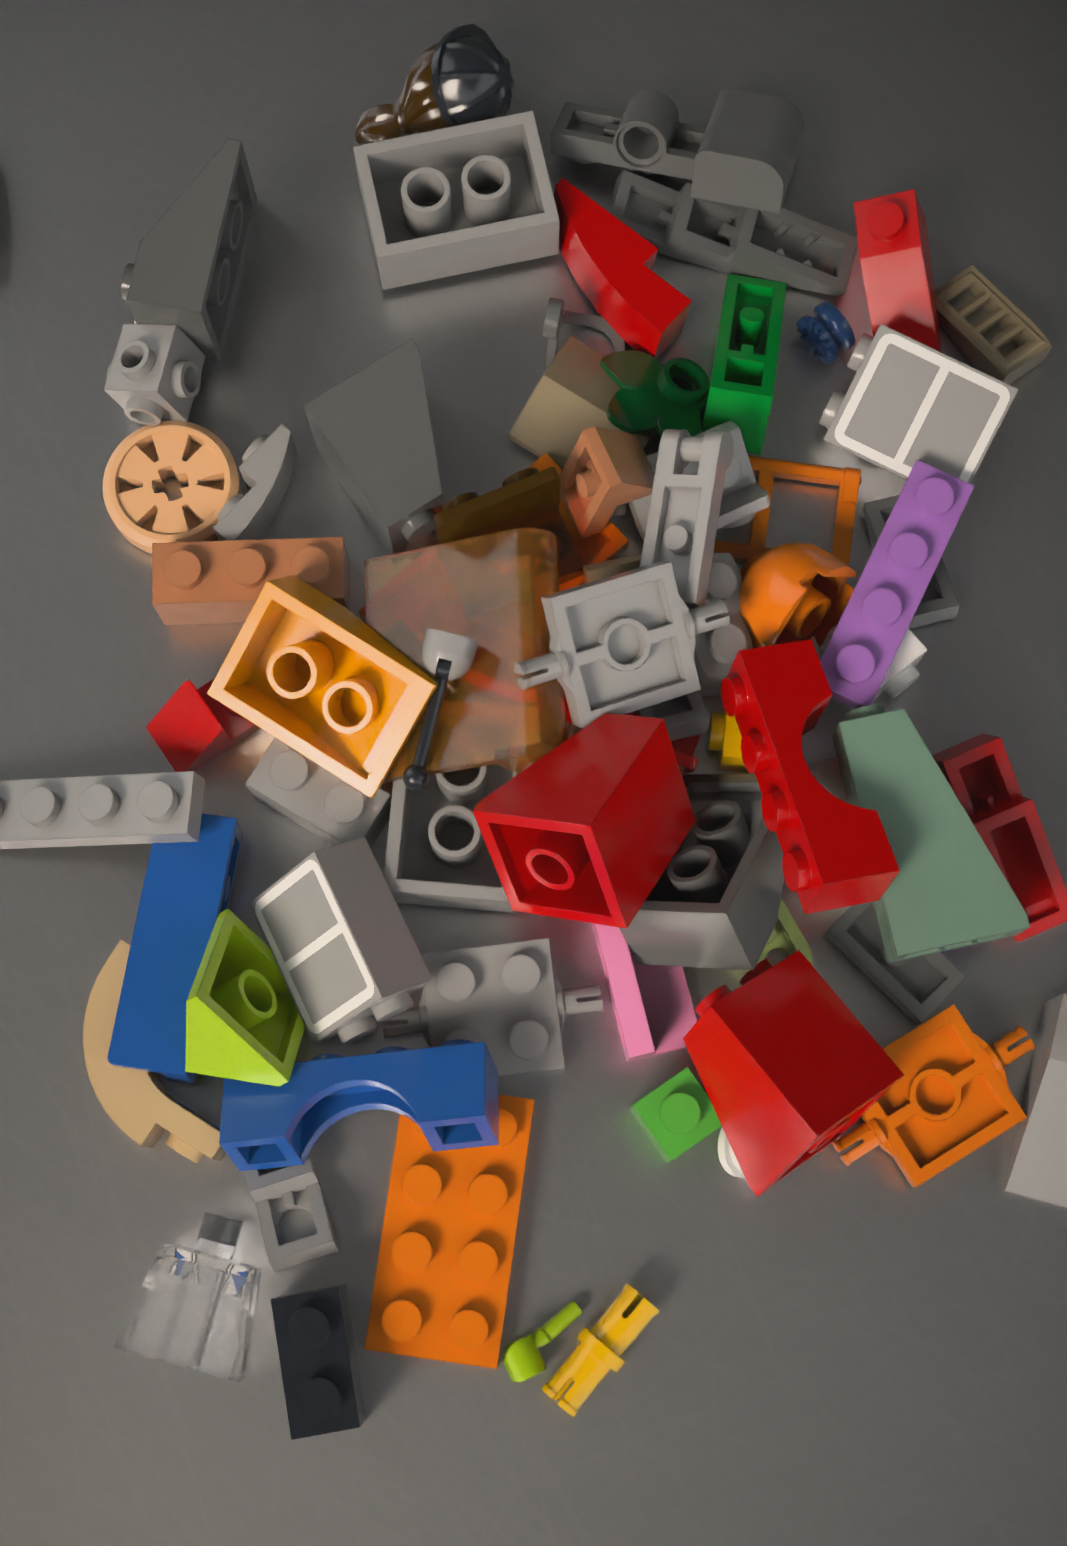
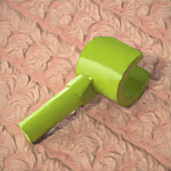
(523, 1356)

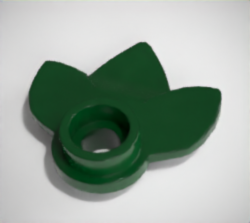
(655, 393)

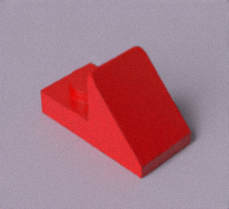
(196, 728)

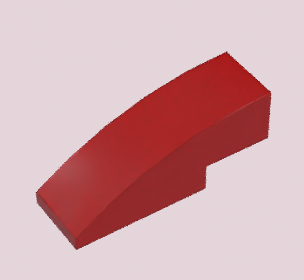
(616, 273)
(1008, 826)

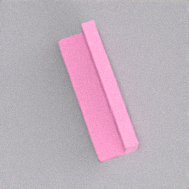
(647, 1000)

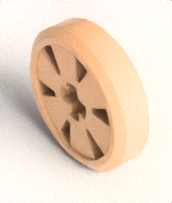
(163, 452)

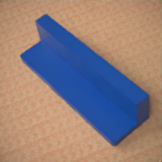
(175, 917)

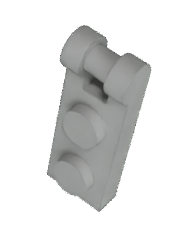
(687, 508)

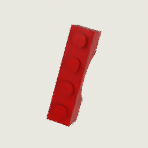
(829, 847)

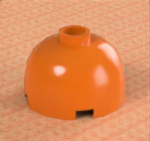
(793, 594)

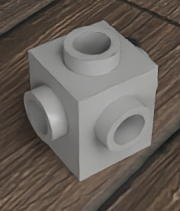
(154, 373)

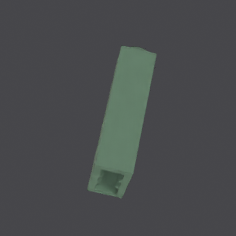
(947, 878)

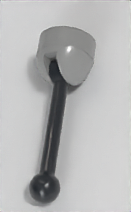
(445, 658)

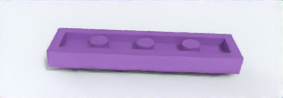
(893, 584)

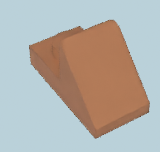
(602, 474)

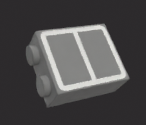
(915, 407)
(341, 942)

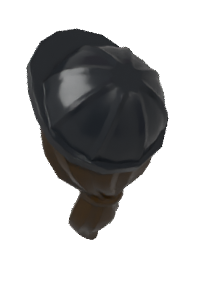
(447, 86)

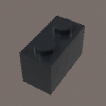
(318, 1362)

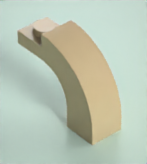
(132, 1096)

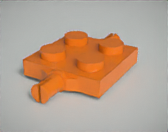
(946, 1101)

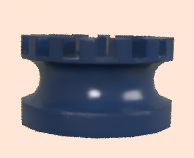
(826, 332)

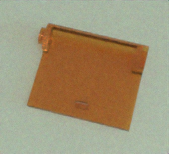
(491, 594)

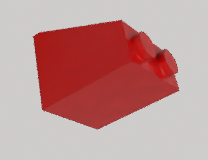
(590, 822)
(785, 1066)

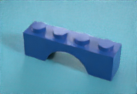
(442, 1089)

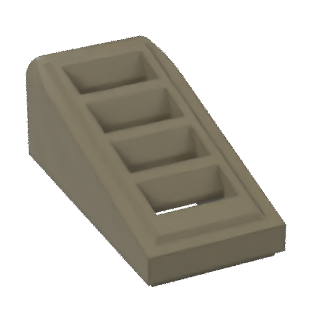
(1015, 325)

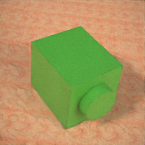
(676, 1115)

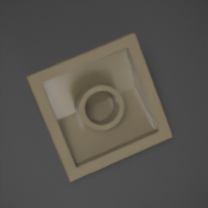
(565, 402)

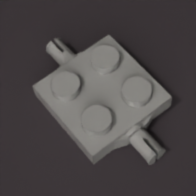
(621, 643)
(497, 998)

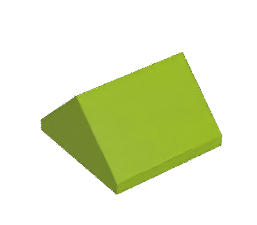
(241, 1010)

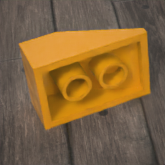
(323, 683)

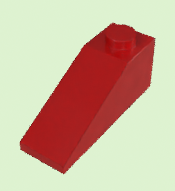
(898, 266)

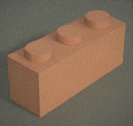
(224, 578)

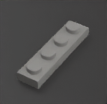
(101, 810)

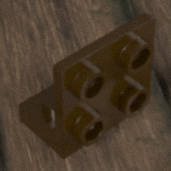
(524, 501)

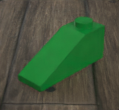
(746, 357)

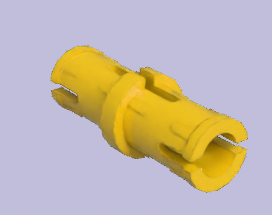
(600, 1350)

